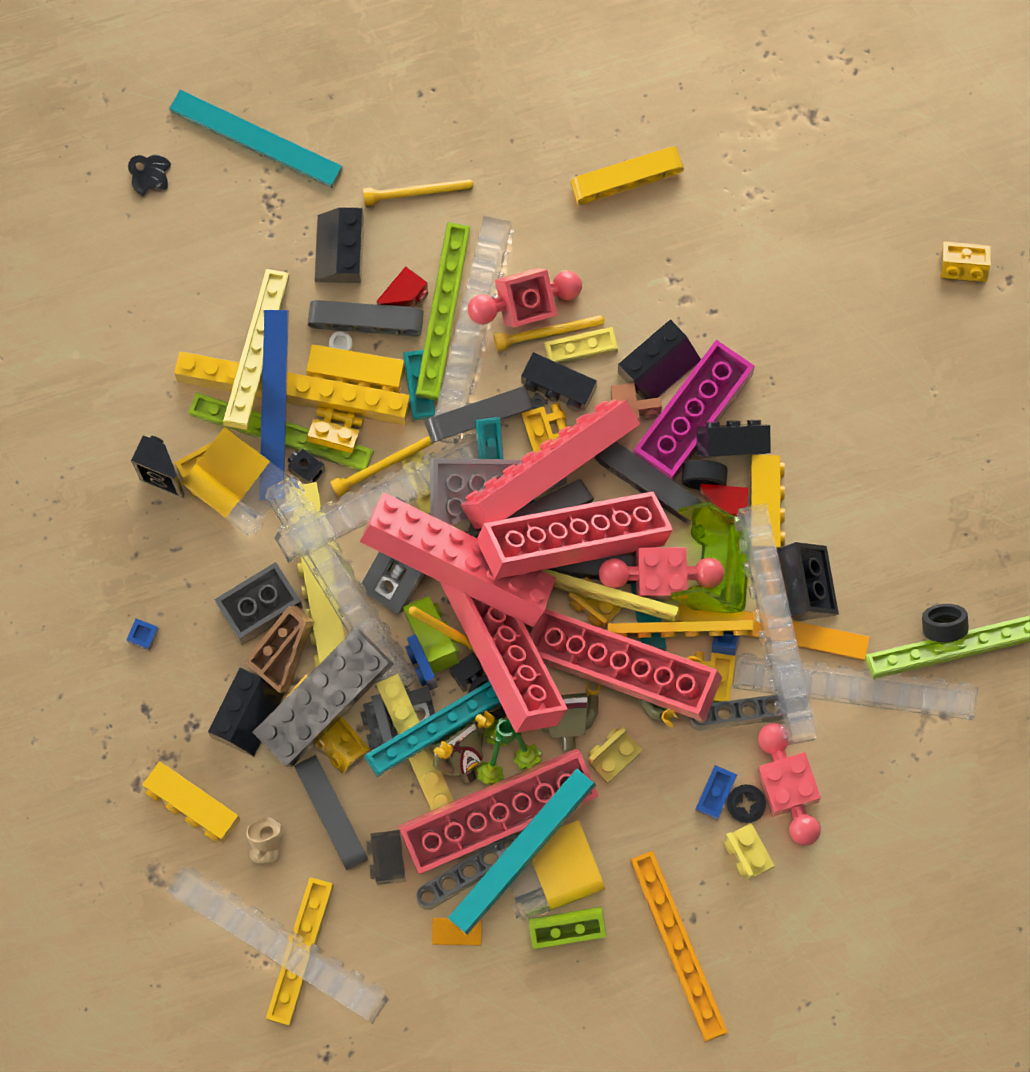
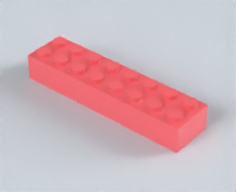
(550, 463)
(573, 534)
(453, 559)
(509, 663)
(625, 665)
(488, 813)

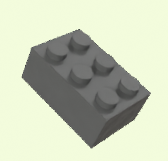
(257, 603)

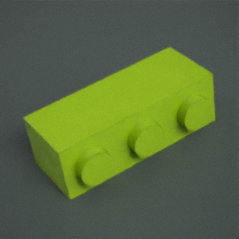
(437, 647)
(567, 927)

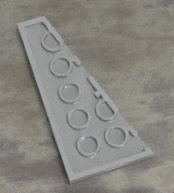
(456, 478)

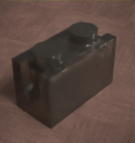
(387, 857)

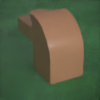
(647, 408)

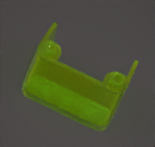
(719, 540)

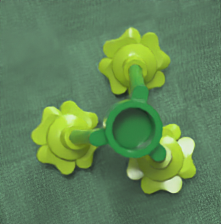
(502, 734)

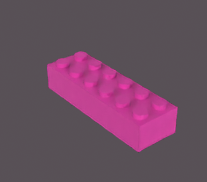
(699, 400)

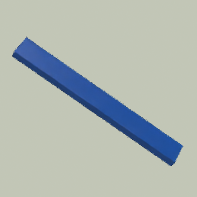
(274, 386)

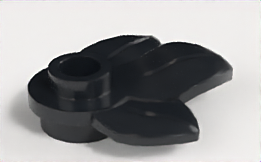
(151, 175)

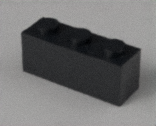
(558, 382)
(733, 438)

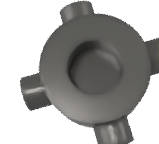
(538, 401)

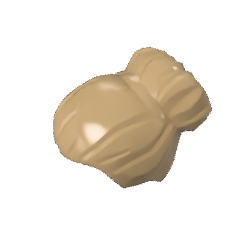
(264, 839)

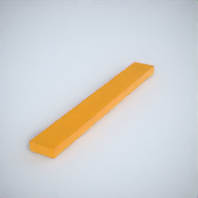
(807, 635)
(679, 946)

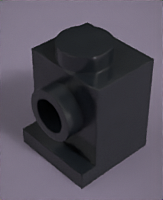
(307, 474)
(467, 671)

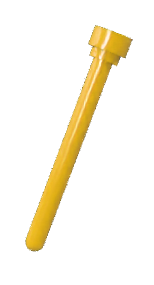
(373, 196)
(504, 340)
(342, 485)
(440, 626)

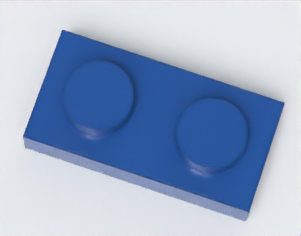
(716, 792)

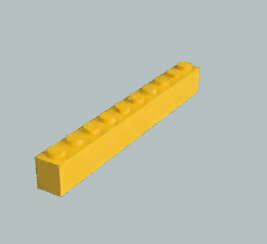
(301, 389)

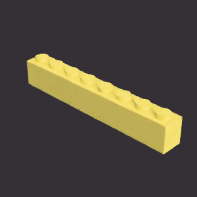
(327, 626)

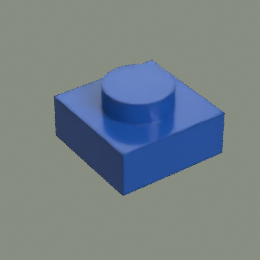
(142, 634)
(725, 644)

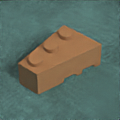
(281, 649)

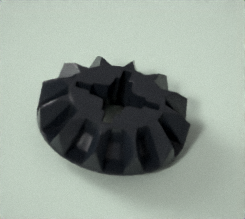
(752, 794)

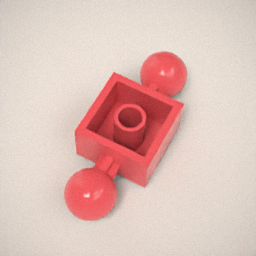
(525, 297)
(661, 572)
(789, 785)

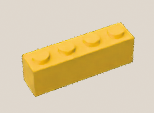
(356, 368)
(766, 488)
(191, 802)

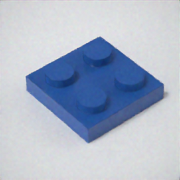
(417, 656)

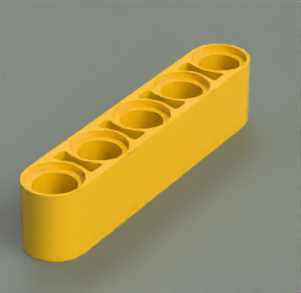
(627, 175)

